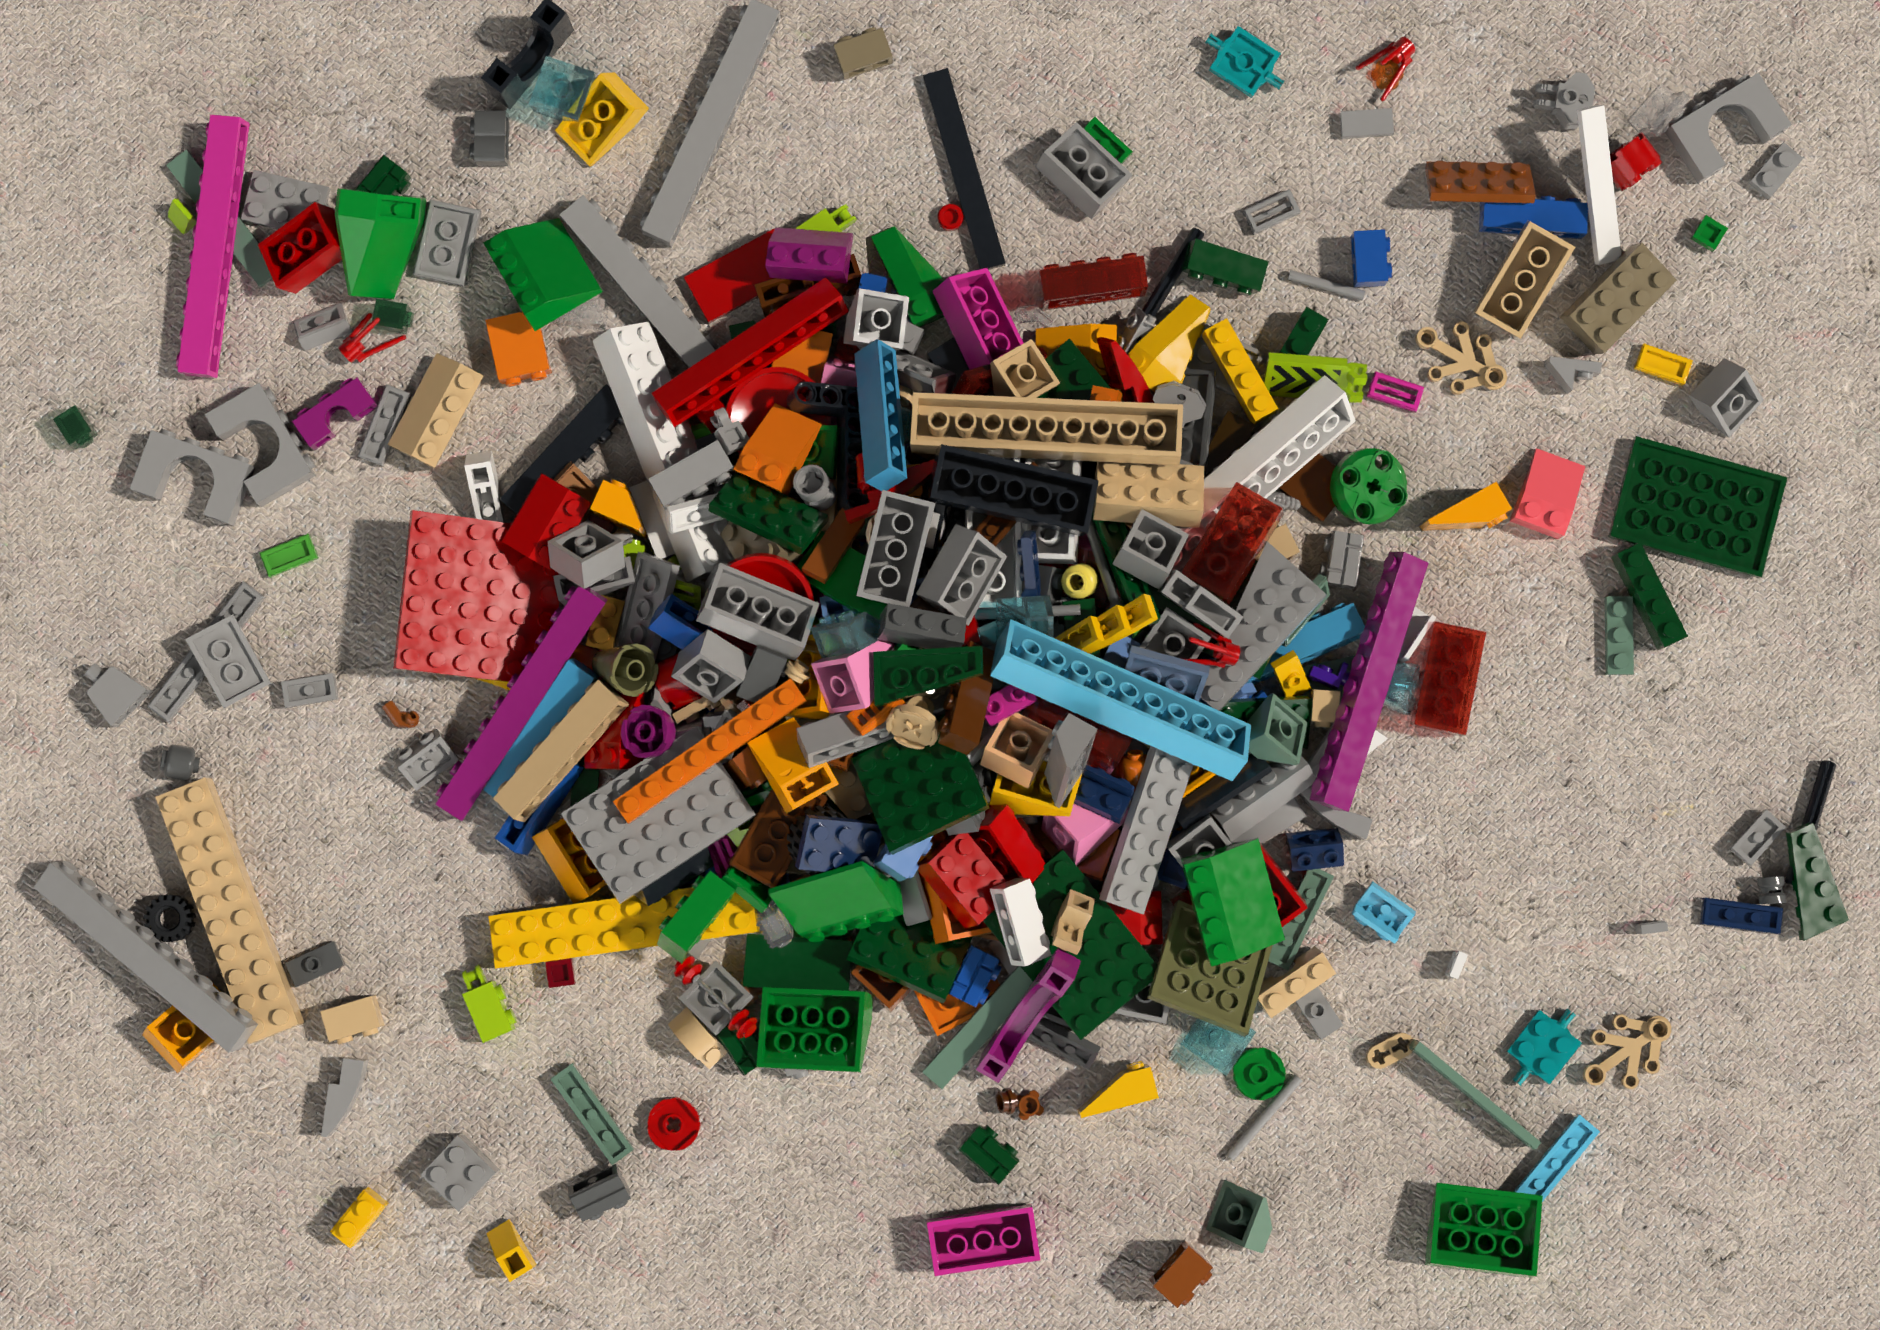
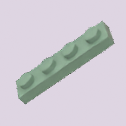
(1313, 890)
(592, 1114)

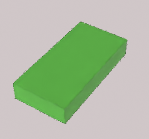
(289, 555)

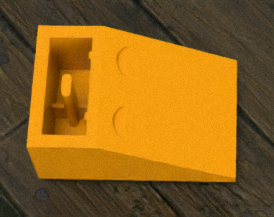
(786, 767)

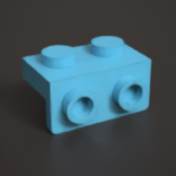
(1382, 912)

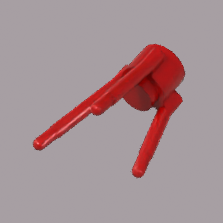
(1397, 52)
(353, 347)
(1224, 650)

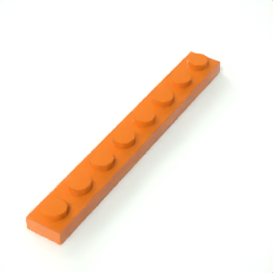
(709, 751)

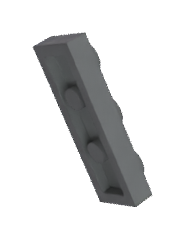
(1064, 1043)

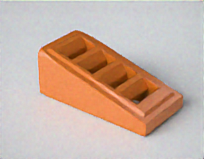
(878, 719)

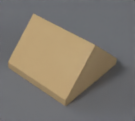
(1022, 373)

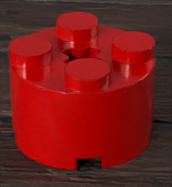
(1632, 160)
(670, 688)

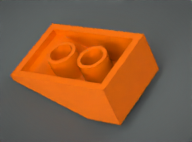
(778, 448)

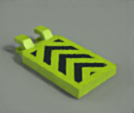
(1294, 374)

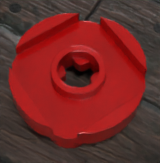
(673, 1139)

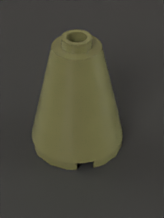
(627, 668)

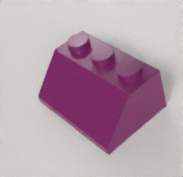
(809, 255)

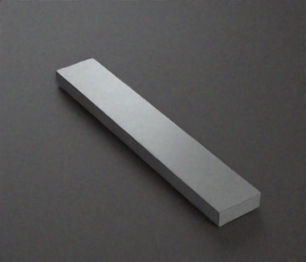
(189, 673)

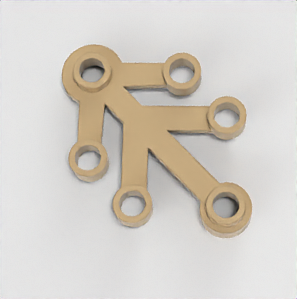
(1464, 359)
(1630, 1048)

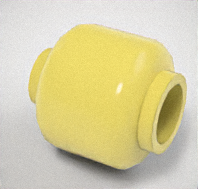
(1071, 582)

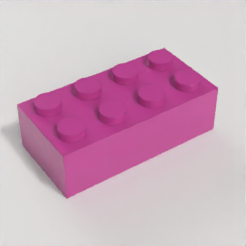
(977, 317)
(983, 1239)

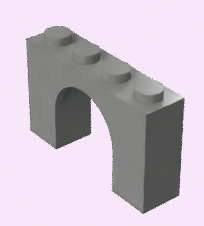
(1748, 98)
(165, 452)
(290, 466)

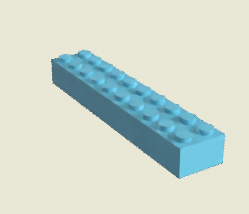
(1121, 700)

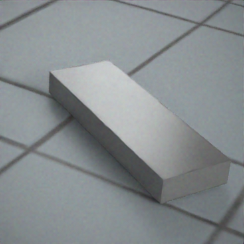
(383, 425)

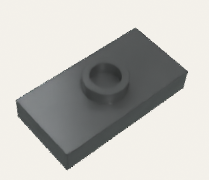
(315, 964)

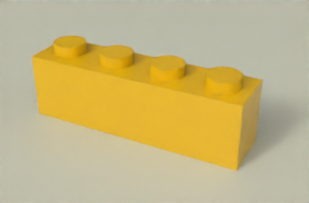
(1239, 371)

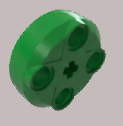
(1368, 486)

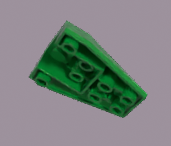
(376, 239)

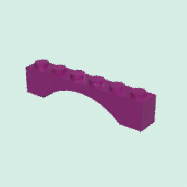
(1039, 997)

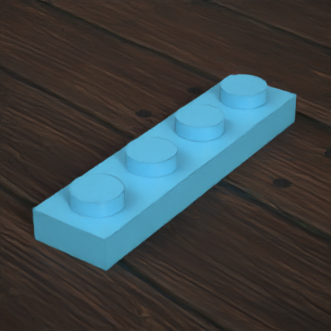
(1559, 1158)

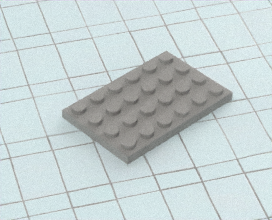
(664, 836)

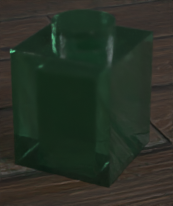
(393, 316)
(76, 427)

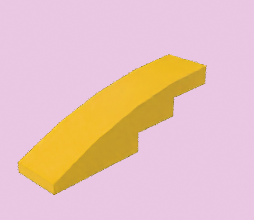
(1111, 626)

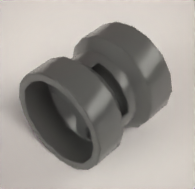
(1768, 884)

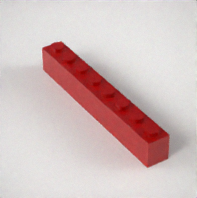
(750, 352)

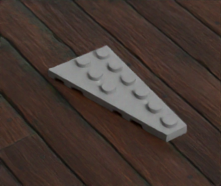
(1271, 609)

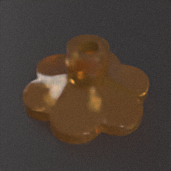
(1381, 76)

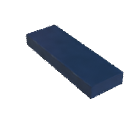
(1741, 915)

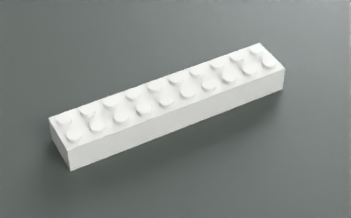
(633, 372)
(1274, 453)

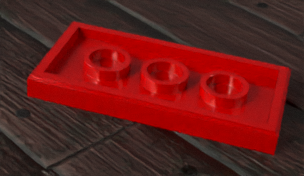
(731, 278)

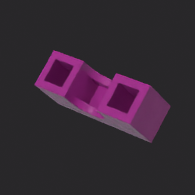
(315, 422)

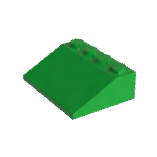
(542, 270)
(838, 901)
(1233, 901)
(814, 1029)
(1484, 1230)

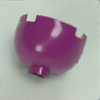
(648, 731)

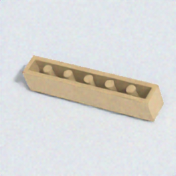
(560, 750)

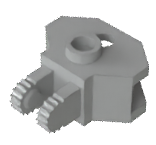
(1567, 98)
(1193, 404)

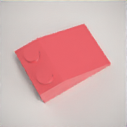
(1548, 494)

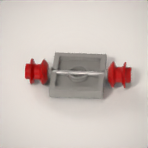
(716, 997)

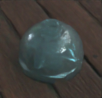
(1402, 688)

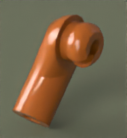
(401, 718)

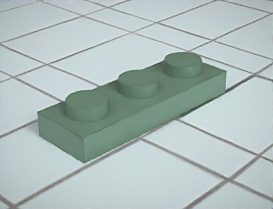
(1619, 635)

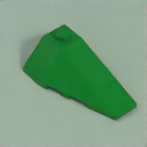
(910, 276)

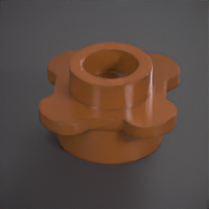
(1035, 1109)

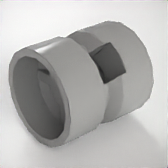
(815, 487)

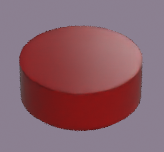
(950, 217)

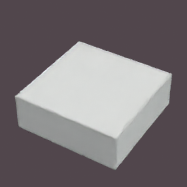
(1456, 964)

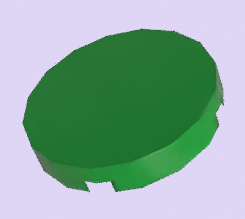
(1259, 1073)

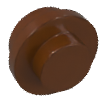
(1006, 1101)

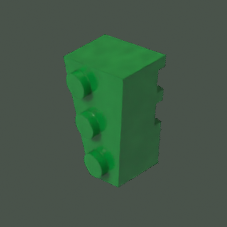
(694, 915)

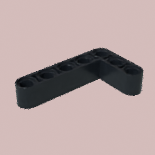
(849, 439)

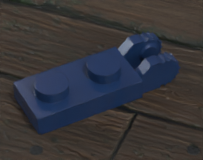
(1030, 569)

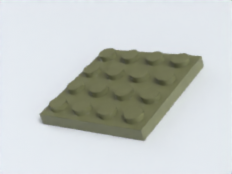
(1188, 983)

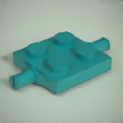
(1244, 61)
(1544, 1047)

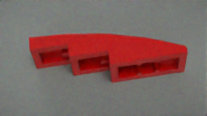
(1123, 372)
(916, 477)

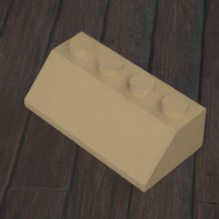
(435, 410)

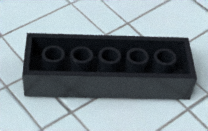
(1012, 490)

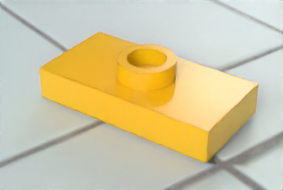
(1291, 675)

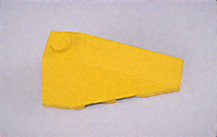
(1170, 344)

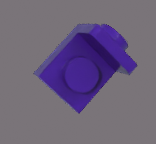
(1324, 676)

